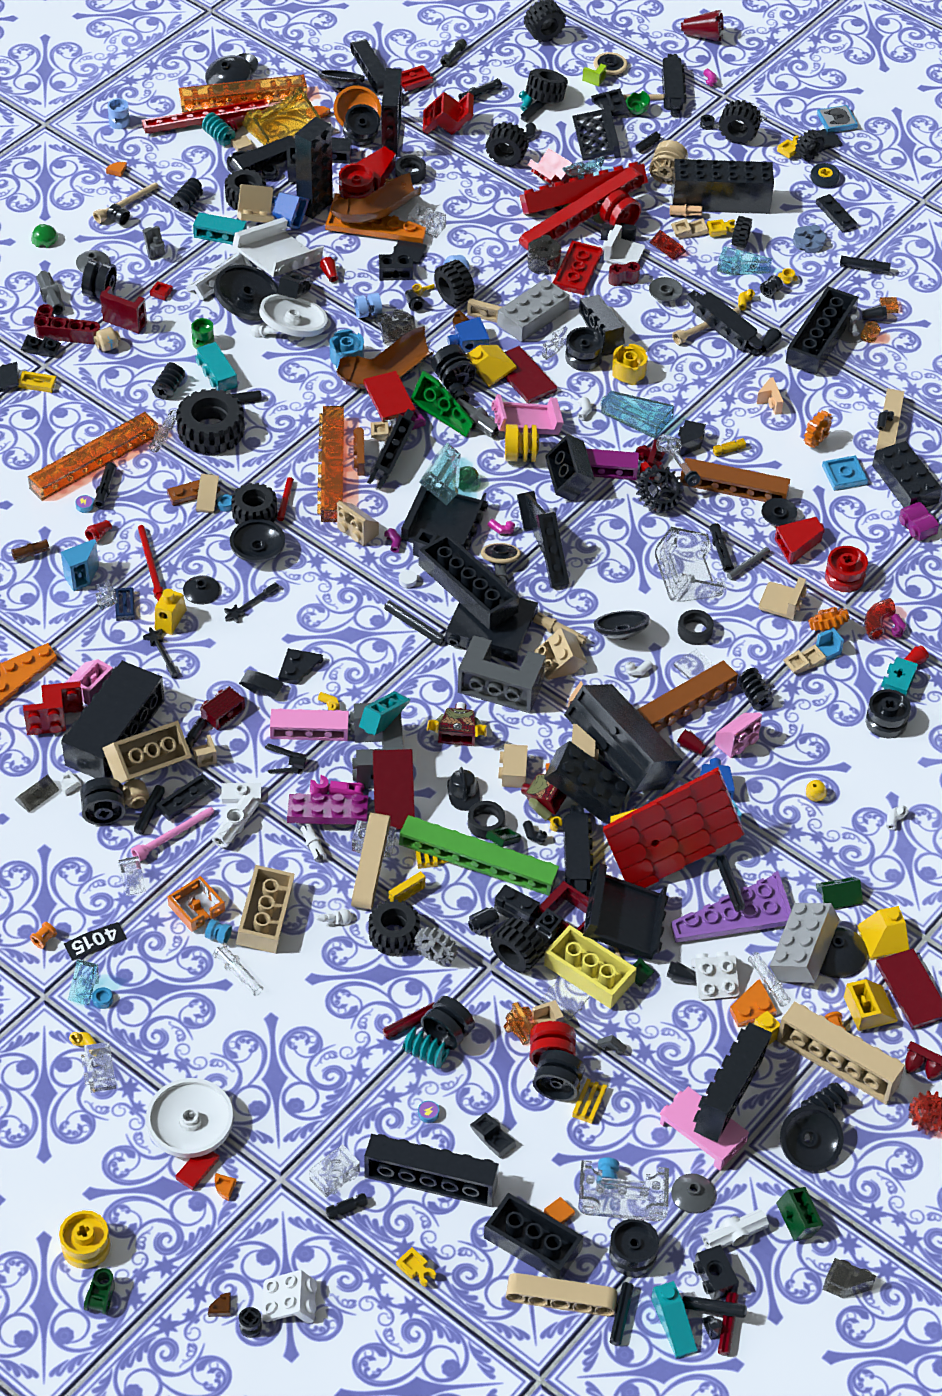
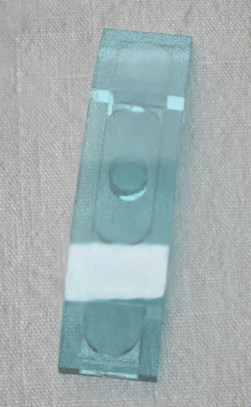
(580, 169)

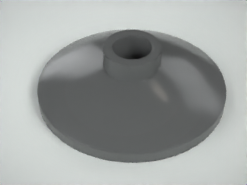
(84, 257)
(665, 289)
(692, 1201)

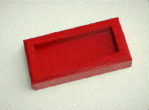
(196, 1169)

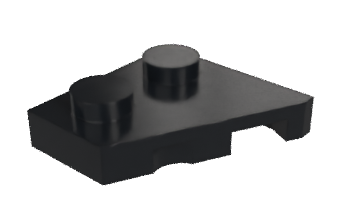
(614, 99)
(297, 665)

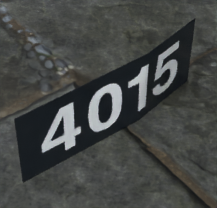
(94, 940)

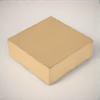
(241, 143)

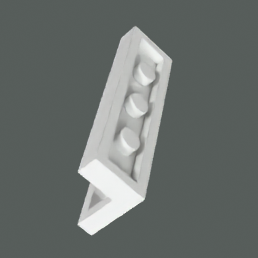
(205, 284)

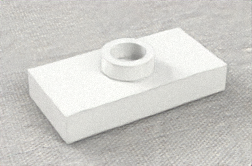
(234, 791)

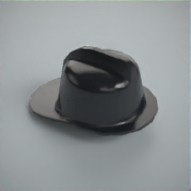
(463, 789)

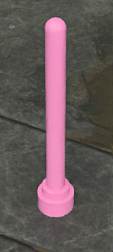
(143, 850)

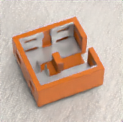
(196, 903)

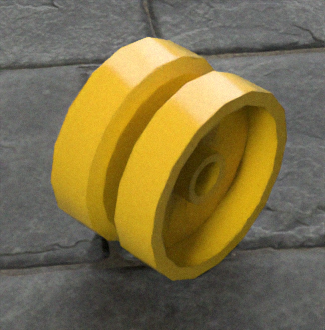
(84, 1239)

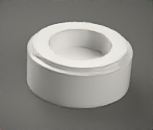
(407, 578)

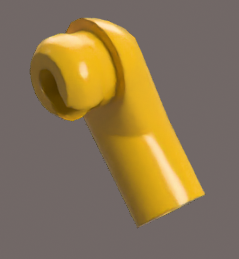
(745, 297)
(331, 701)

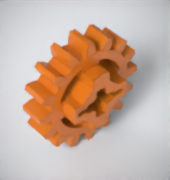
(818, 429)
(829, 619)

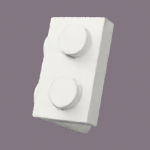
(620, 250)
(716, 975)
(289, 1296)

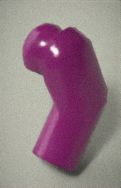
(396, 539)
(900, 626)

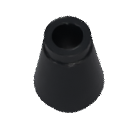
(414, 300)
(875, 313)
(771, 338)
(681, 973)

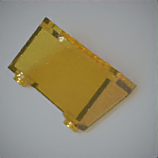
(280, 119)

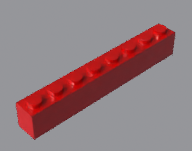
(568, 192)

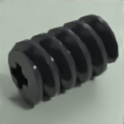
(187, 195)
(168, 381)
(755, 689)
(829, 1098)

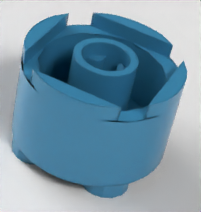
(345, 344)

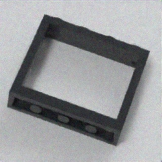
(393, 109)

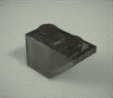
(847, 1280)

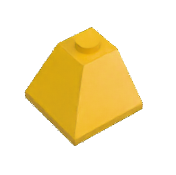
(491, 363)
(884, 933)

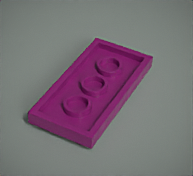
(327, 808)

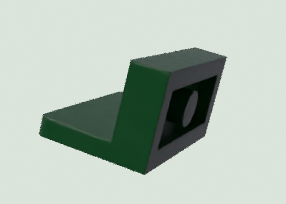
(841, 892)

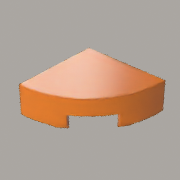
(322, 111)
(116, 168)
(224, 1185)

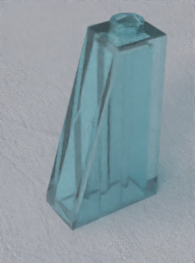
(638, 413)
(443, 474)

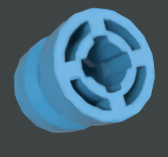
(218, 931)
(609, 1167)

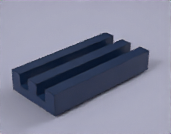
(125, 614)

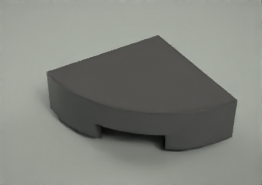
(612, 1043)

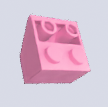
(91, 677)
(739, 734)

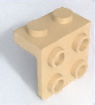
(783, 599)

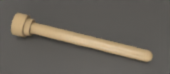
(101, 214)
(680, 335)

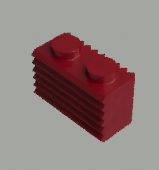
(222, 707)

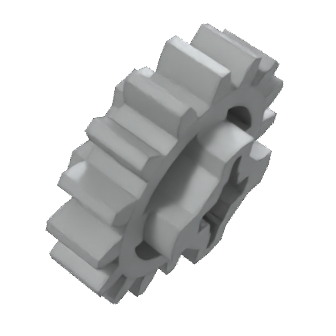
(436, 945)

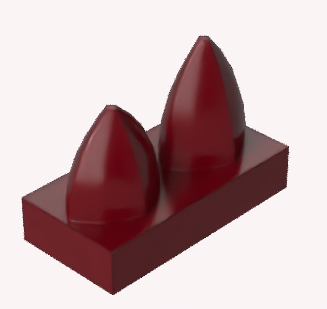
(917, 1055)

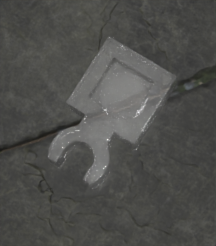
(106, 596)

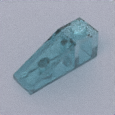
(742, 263)

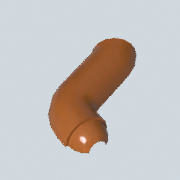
(377, 204)
(400, 357)

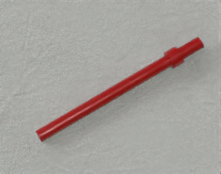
(158, 590)

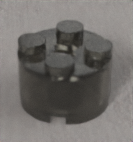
(544, 255)

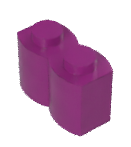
(918, 521)

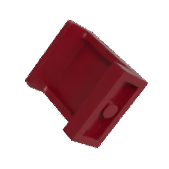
(123, 312)

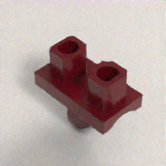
(649, 454)

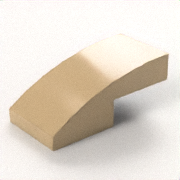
(693, 229)
(380, 430)
(207, 493)
(804, 661)

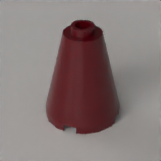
(705, 25)

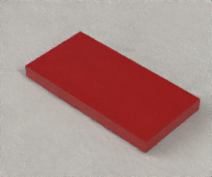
(578, 267)

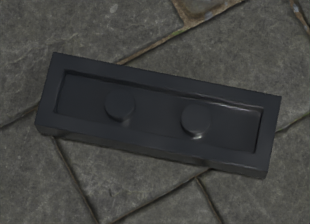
(836, 213)
(185, 797)

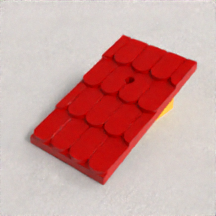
(674, 830)

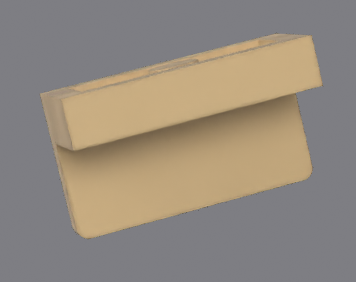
(483, 310)

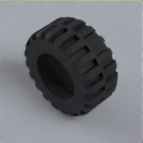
(210, 437)

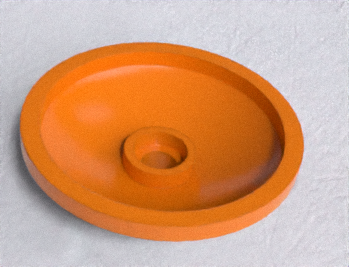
(353, 96)

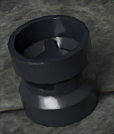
(120, 215)
(771, 286)
(458, 391)
(250, 1328)

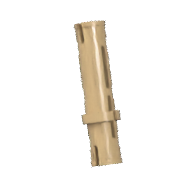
(552, 626)

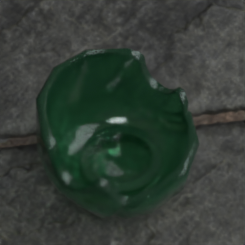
(469, 478)

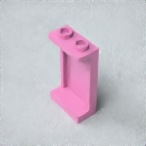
(545, 417)
(681, 1116)

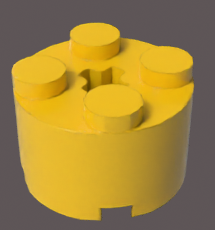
(629, 363)

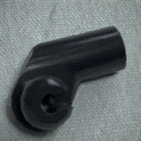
(537, 837)

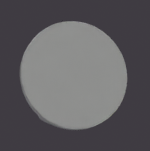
(853, 331)

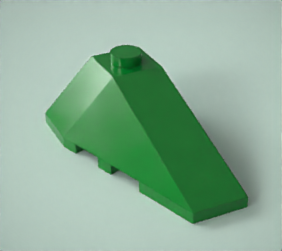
(438, 402)

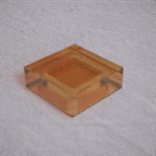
(891, 304)

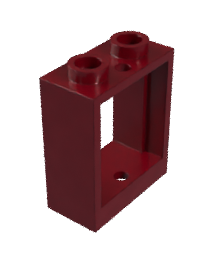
(558, 896)

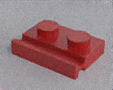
(415, 78)

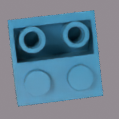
(80, 564)

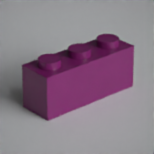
(613, 464)

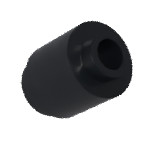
(483, 920)

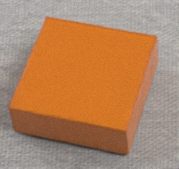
(559, 1210)

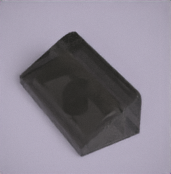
(37, 793)

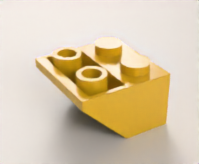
(868, 1004)

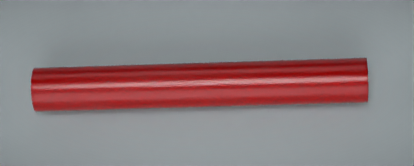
(285, 498)

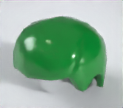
(638, 103)
(44, 235)

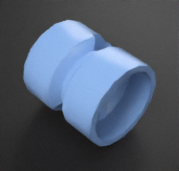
(118, 113)
(367, 305)

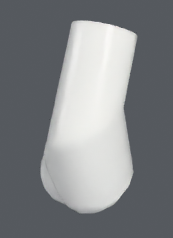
(586, 408)
(640, 670)
(894, 815)

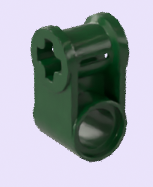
(100, 1295)

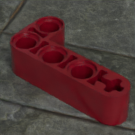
(63, 328)

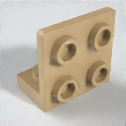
(255, 203)

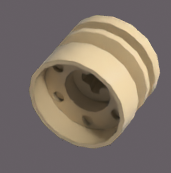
(663, 160)

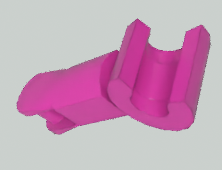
(335, 787)

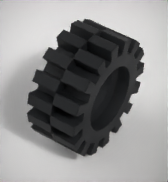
(810, 145)
(742, 231)

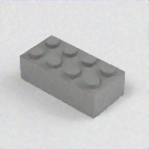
(533, 310)
(804, 942)

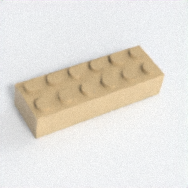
(840, 1052)

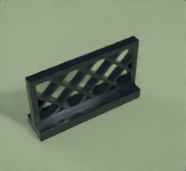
(607, 131)

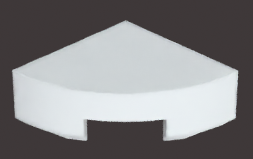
(69, 783)

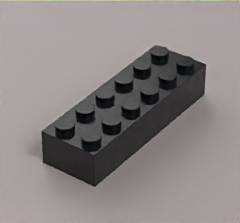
(314, 165)
(821, 330)
(468, 581)
(731, 1081)
(431, 1170)

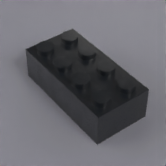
(906, 475)
(587, 782)
(533, 1237)

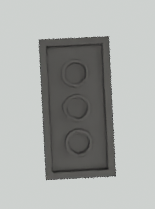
(499, 683)
(390, 738)

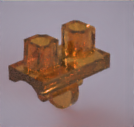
(519, 1022)

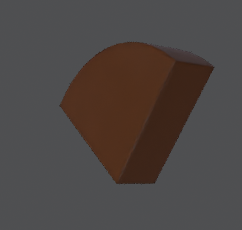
(458, 318)
(221, 1306)

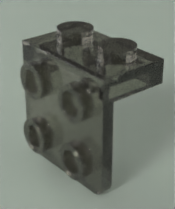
(394, 324)

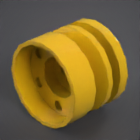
(521, 442)

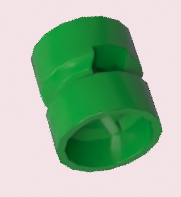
(202, 332)

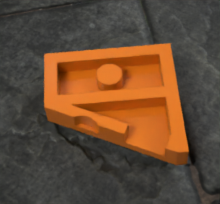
(752, 1005)

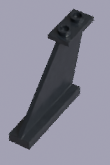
(547, 535)

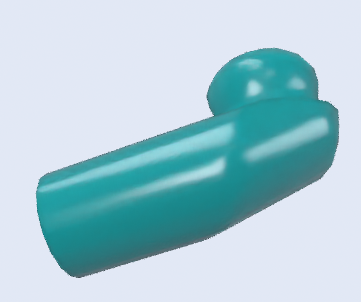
(526, 99)

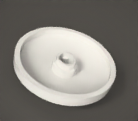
(293, 316)
(189, 1117)

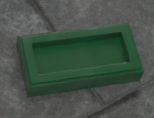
(503, 836)

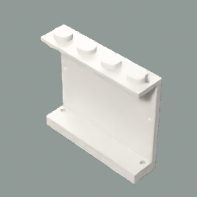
(274, 248)

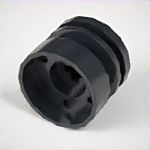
(453, 366)

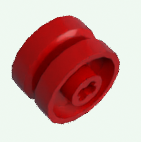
(356, 181)
(620, 209)
(846, 569)
(551, 1036)

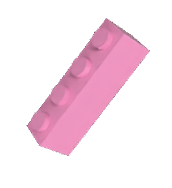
(309, 724)

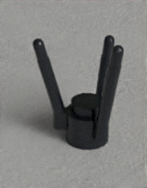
(296, 760)

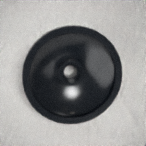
(228, 69)
(340, 79)
(257, 540)
(622, 624)
(846, 958)
(824, 1133)

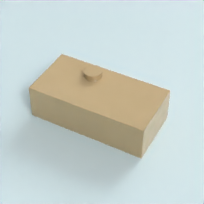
(147, 752)
(265, 909)

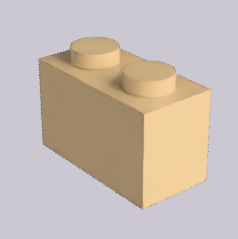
(514, 765)

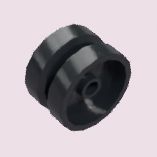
(361, 124)
(97, 278)
(584, 348)
(888, 713)
(102, 801)
(448, 1022)
(558, 1075)
(633, 1247)

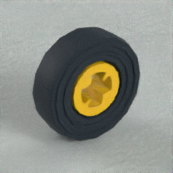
(824, 175)

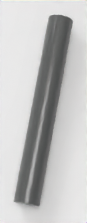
(752, 560)

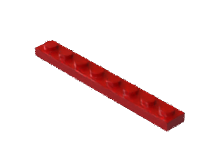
(196, 117)

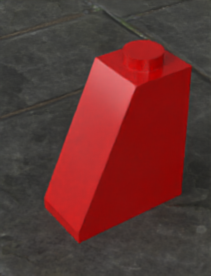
(382, 163)
(799, 537)

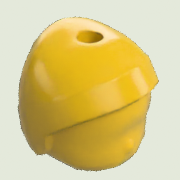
(816, 790)

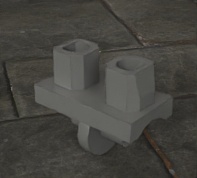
(153, 242)

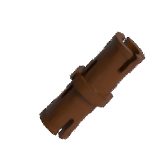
(30, 549)

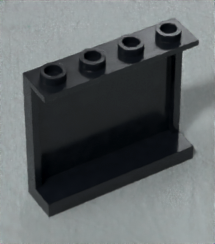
(456, 518)
(505, 637)
(625, 914)

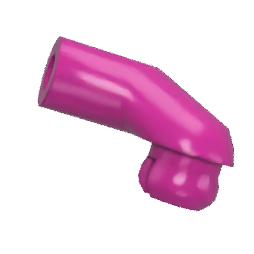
(712, 77)
(502, 529)

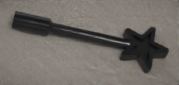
(237, 612)
(155, 637)

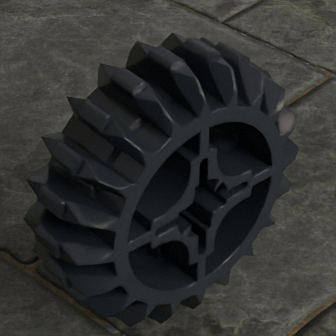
(673, 491)

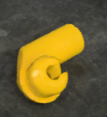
(81, 1039)

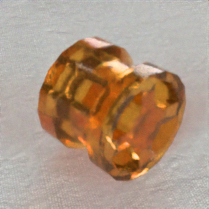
(870, 331)

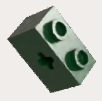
(799, 1214)

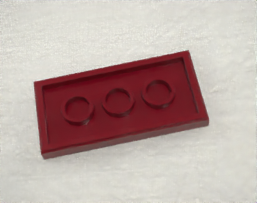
(528, 378)
(394, 784)
(911, 988)

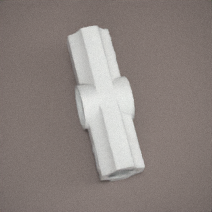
(235, 821)
(736, 1230)

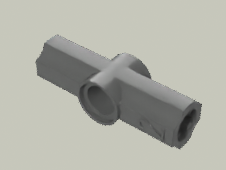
(50, 292)
(480, 419)

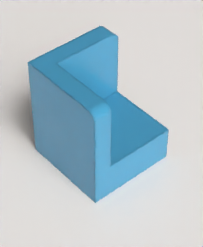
(830, 643)

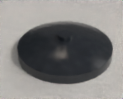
(243, 289)

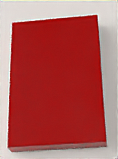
(388, 395)

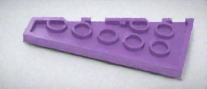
(764, 908)

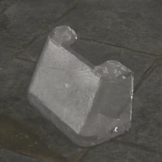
(684, 566)
(621, 1197)

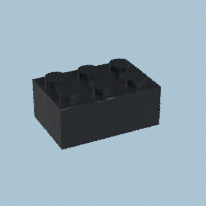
(569, 467)

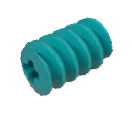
(218, 129)
(425, 1049)

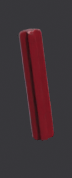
(406, 1022)
(727, 1328)

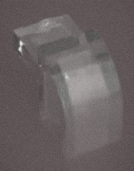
(131, 875)

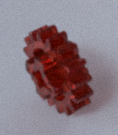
(929, 1112)

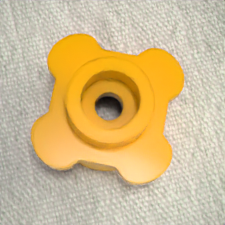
(787, 275)

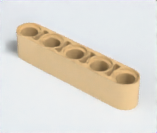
(893, 403)
(371, 861)
(561, 1294)

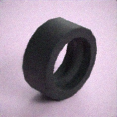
(411, 161)
(698, 616)
(485, 807)

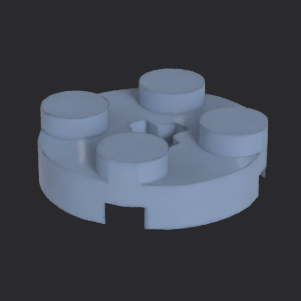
(802, 238)

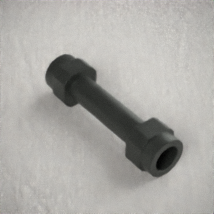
(447, 58)

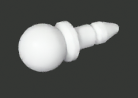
(261, 330)
(337, 917)

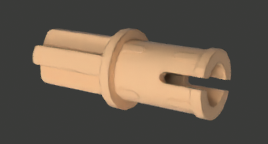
(685, 210)

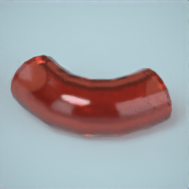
(875, 615)

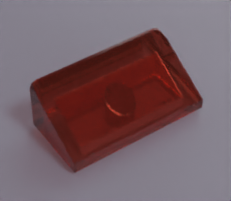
(667, 245)

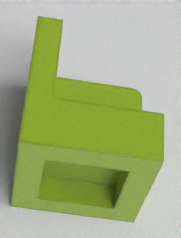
(596, 76)

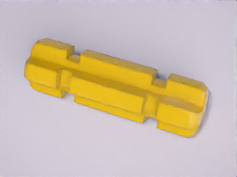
(729, 447)

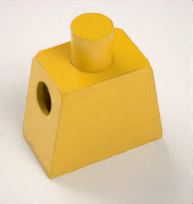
(172, 606)

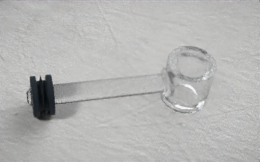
(672, 446)

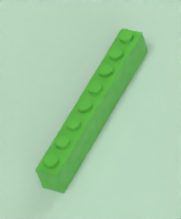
(478, 855)

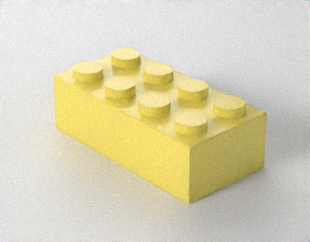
(590, 966)

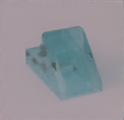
(83, 981)

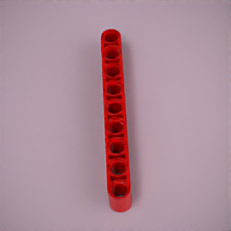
(583, 208)

